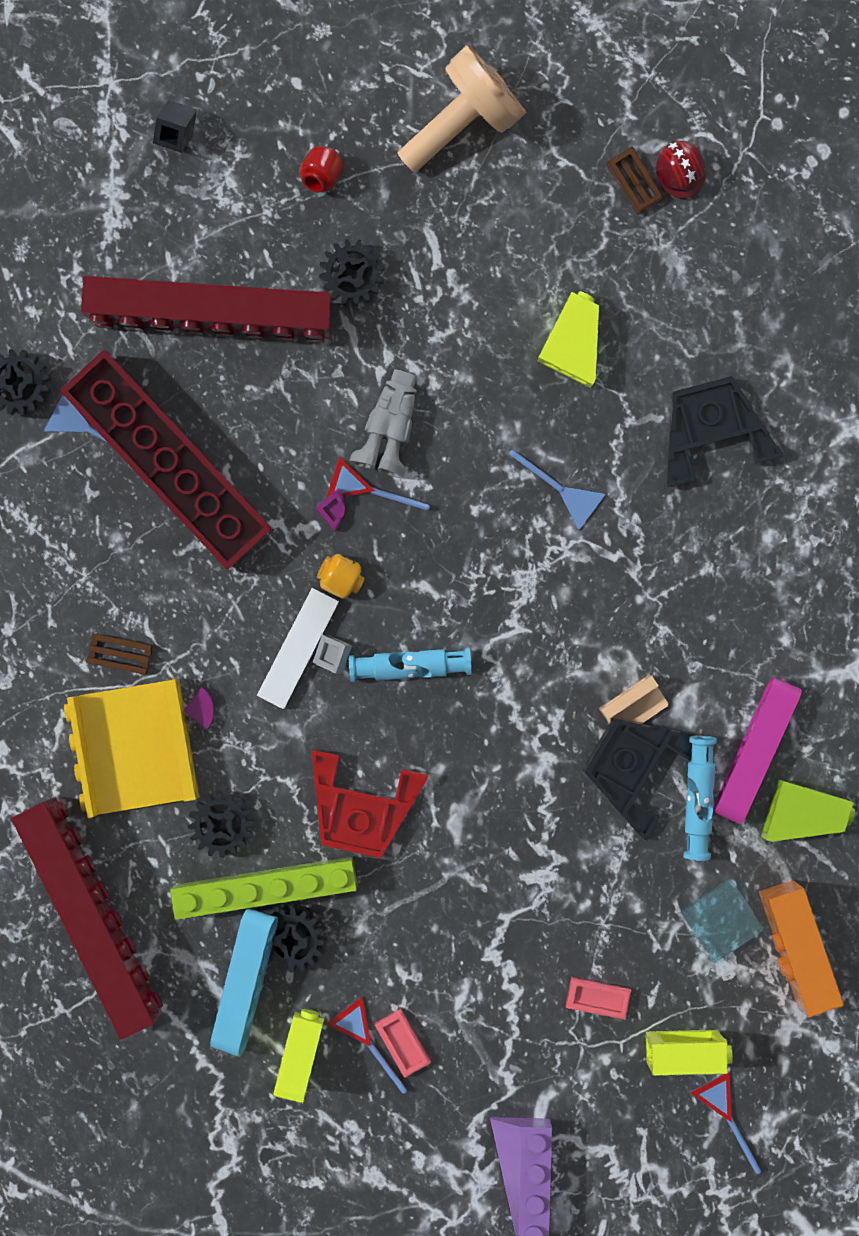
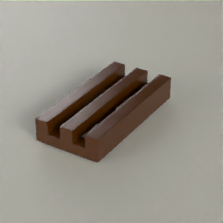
(638, 208)
(93, 649)

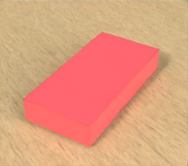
(598, 998)
(402, 1043)

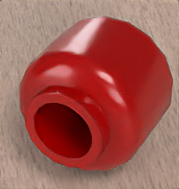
(321, 169)

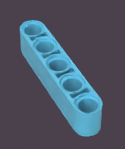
(244, 982)

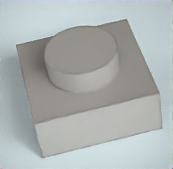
(332, 654)

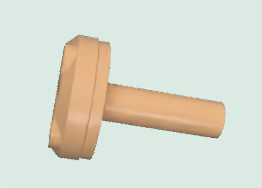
(481, 93)

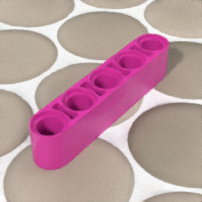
(756, 750)

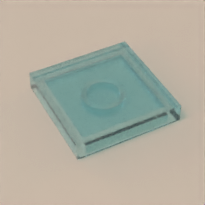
(722, 920)

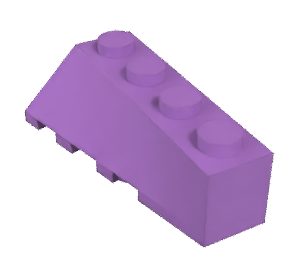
(525, 1164)

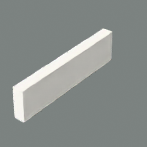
(298, 648)

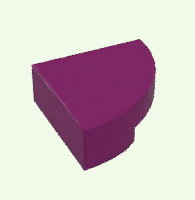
(333, 509)
(201, 708)

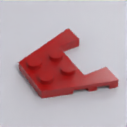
(358, 819)

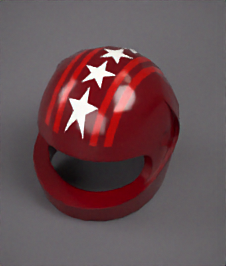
(681, 168)

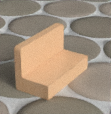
(636, 703)

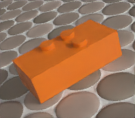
(801, 948)

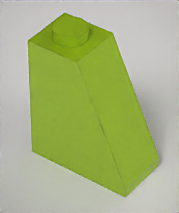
(805, 813)

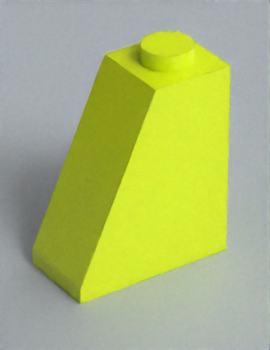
(573, 341)
(299, 1055)

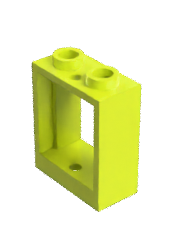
(687, 1052)

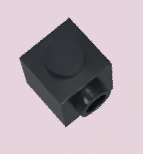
(174, 126)

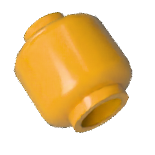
(340, 576)

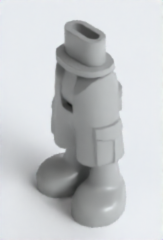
(389, 420)

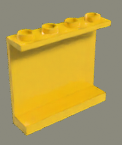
(131, 747)

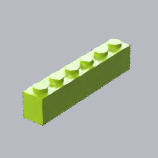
(264, 888)

